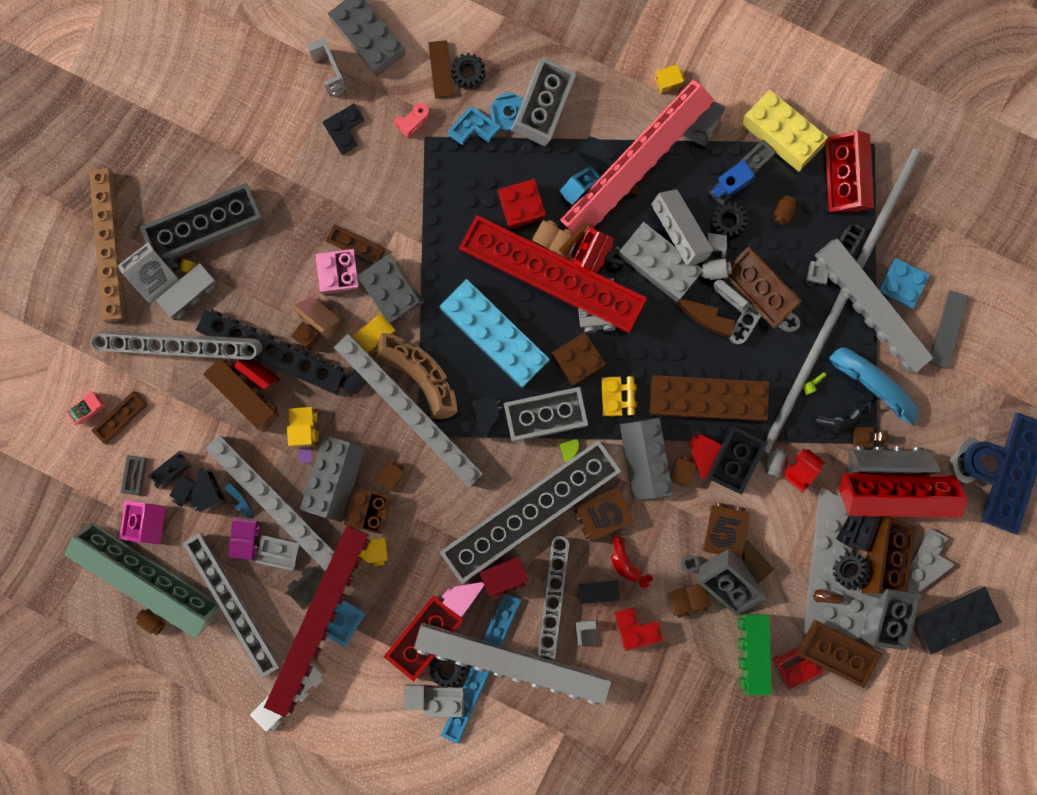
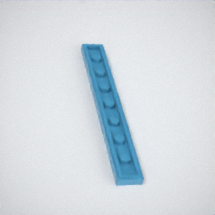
(476, 679)

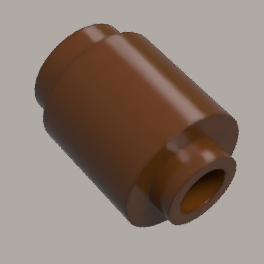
(785, 210)
(150, 621)

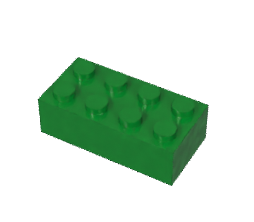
(755, 654)

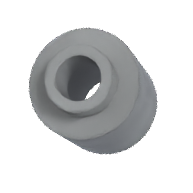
(717, 269)
(776, 463)

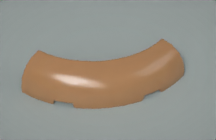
(422, 370)

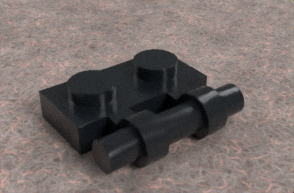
(863, 532)

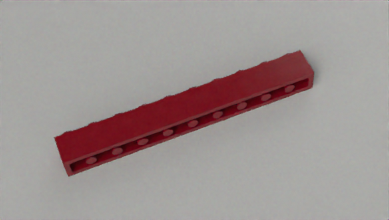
(316, 621)

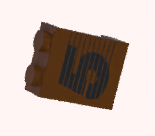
(603, 514)
(726, 529)

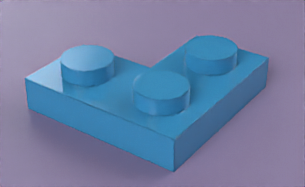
(473, 122)

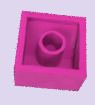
(142, 522)

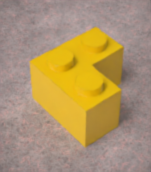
(302, 427)

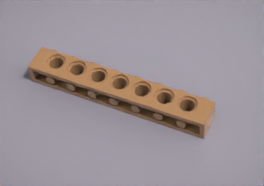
(107, 245)

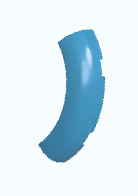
(878, 383)

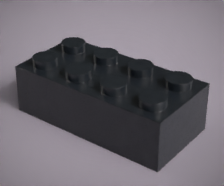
(955, 620)

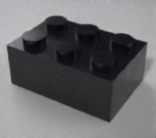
(736, 459)

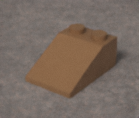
(318, 316)

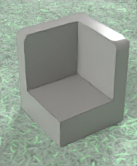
(586, 632)
(414, 696)

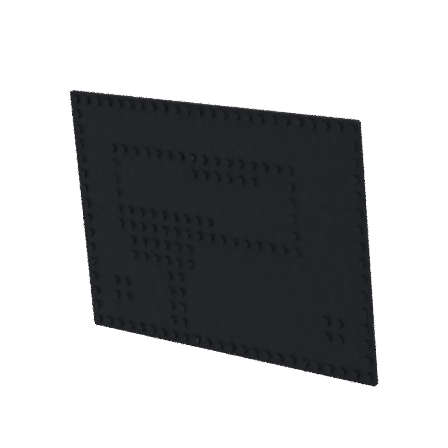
(664, 340)

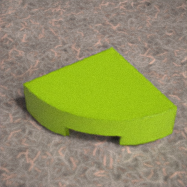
(569, 449)

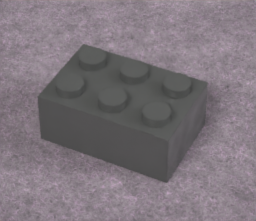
(390, 289)

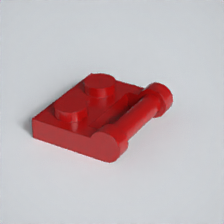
(798, 672)

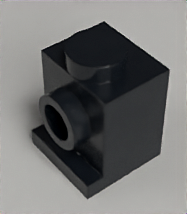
(182, 491)

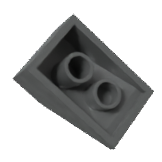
(730, 582)
(892, 619)

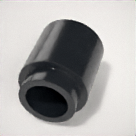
(353, 383)

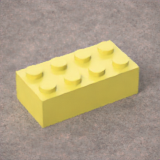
(784, 130)

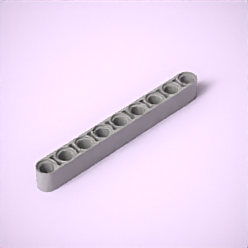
(167, 344)

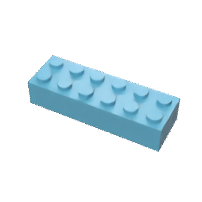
(494, 334)

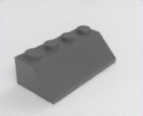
(646, 459)

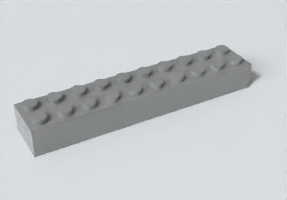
(530, 511)

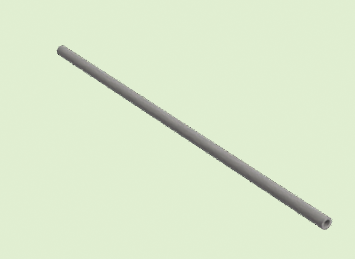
(840, 302)

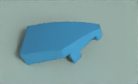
(242, 505)

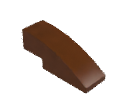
(707, 318)

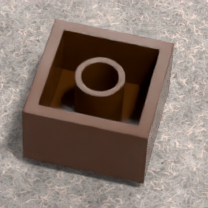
(578, 359)

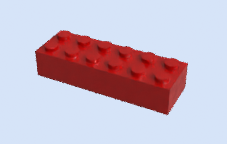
(902, 495)

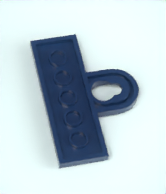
(1013, 477)

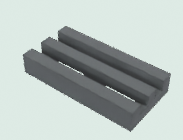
(134, 473)

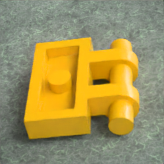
(612, 396)

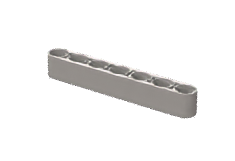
(556, 593)

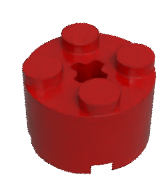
(804, 470)

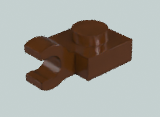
(865, 436)

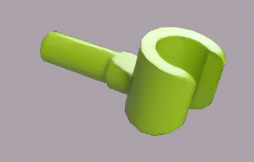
(809, 387)

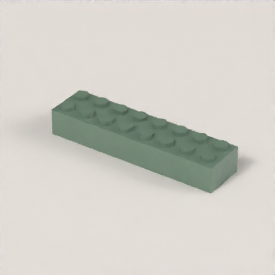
(142, 579)

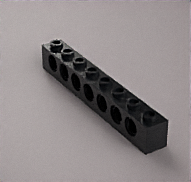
(331, 384)

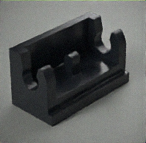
(170, 470)

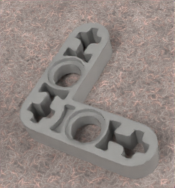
(756, 315)

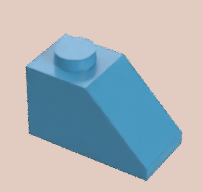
(579, 184)

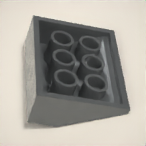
(892, 462)

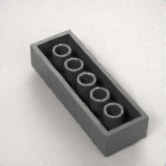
(203, 223)

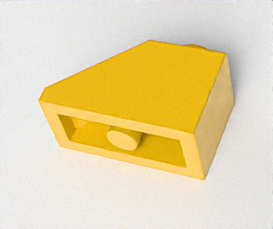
(376, 552)

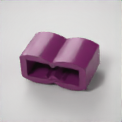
(244, 539)

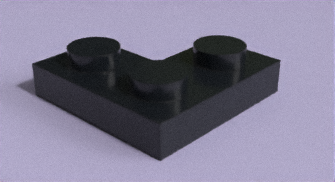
(339, 126)

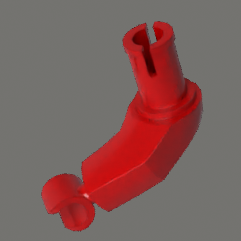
(624, 567)

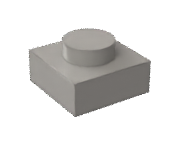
(817, 274)

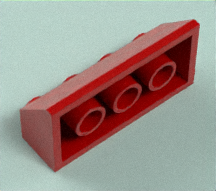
(849, 172)

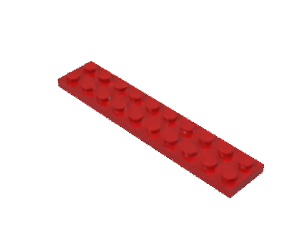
(553, 274)

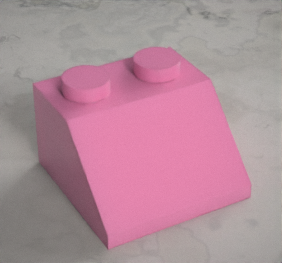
(461, 597)

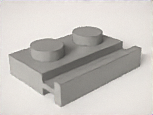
(277, 553)
(444, 702)

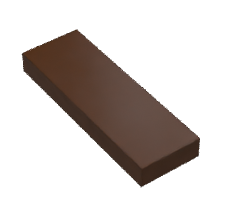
(440, 69)
(362, 248)
(119, 417)

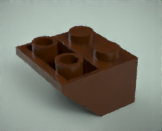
(367, 510)

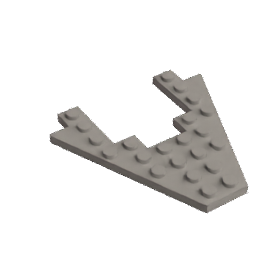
(852, 613)

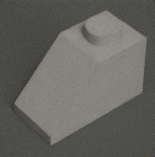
(719, 247)

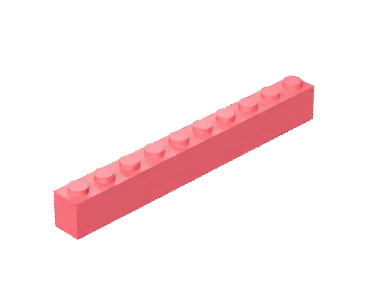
(639, 157)

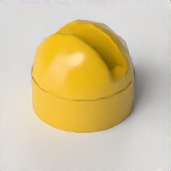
(186, 265)

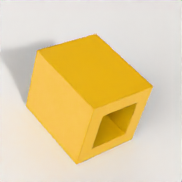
(669, 78)

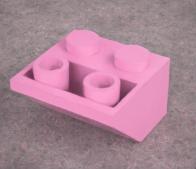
(337, 271)

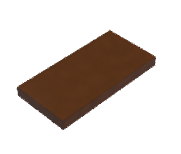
(763, 287)
(839, 653)

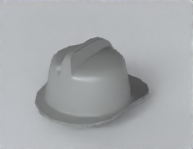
(956, 462)

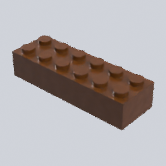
(709, 398)

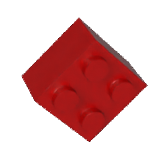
(521, 204)

